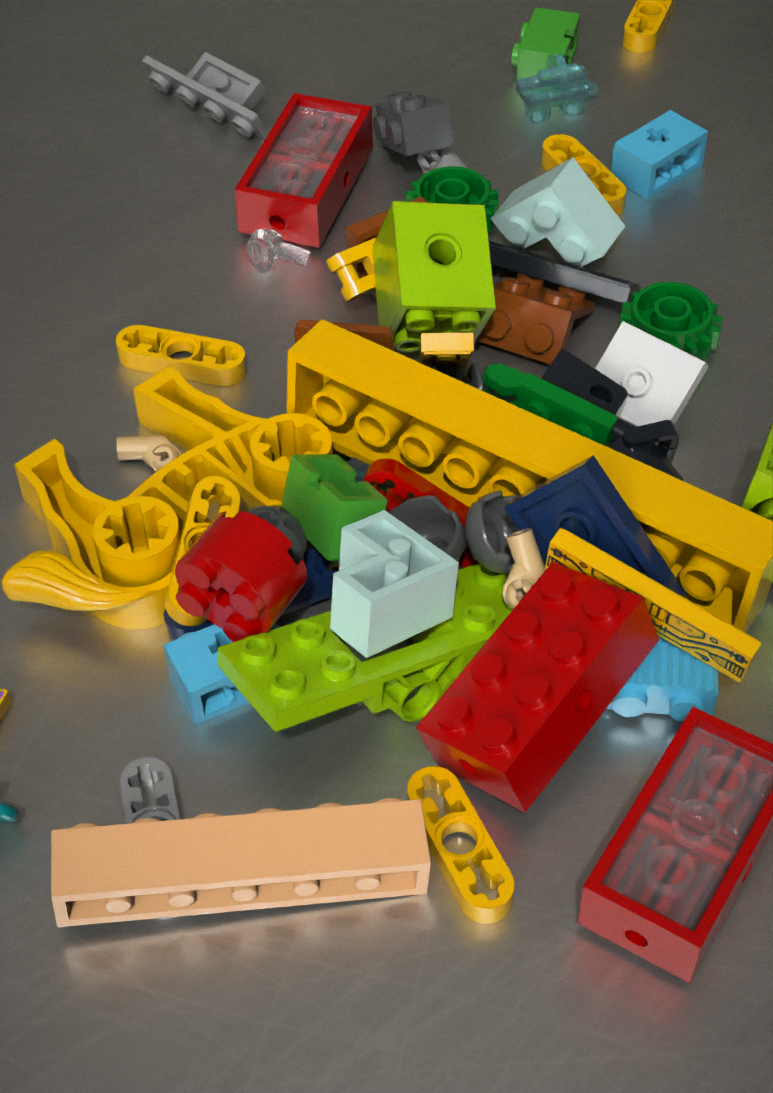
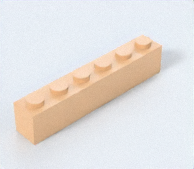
(238, 862)

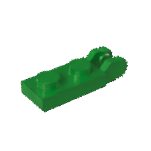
(550, 402)

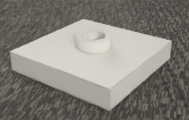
(653, 373)

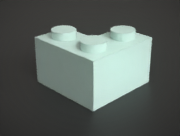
(565, 210)
(389, 584)

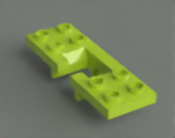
(311, 672)

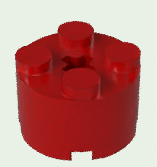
(239, 575)

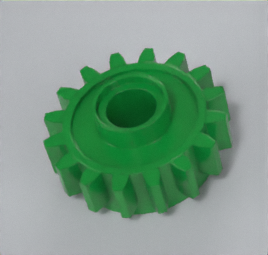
(456, 186)
(676, 316)

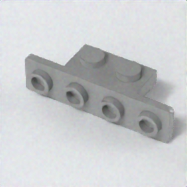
(216, 87)

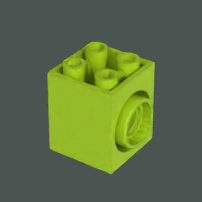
(433, 271)

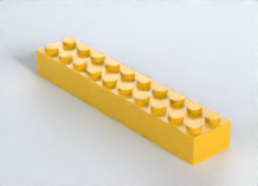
(480, 445)

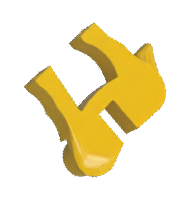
(123, 551)

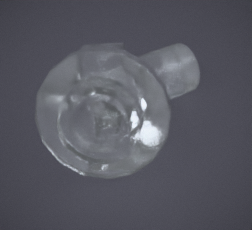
(267, 247)

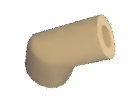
(153, 450)
(526, 568)

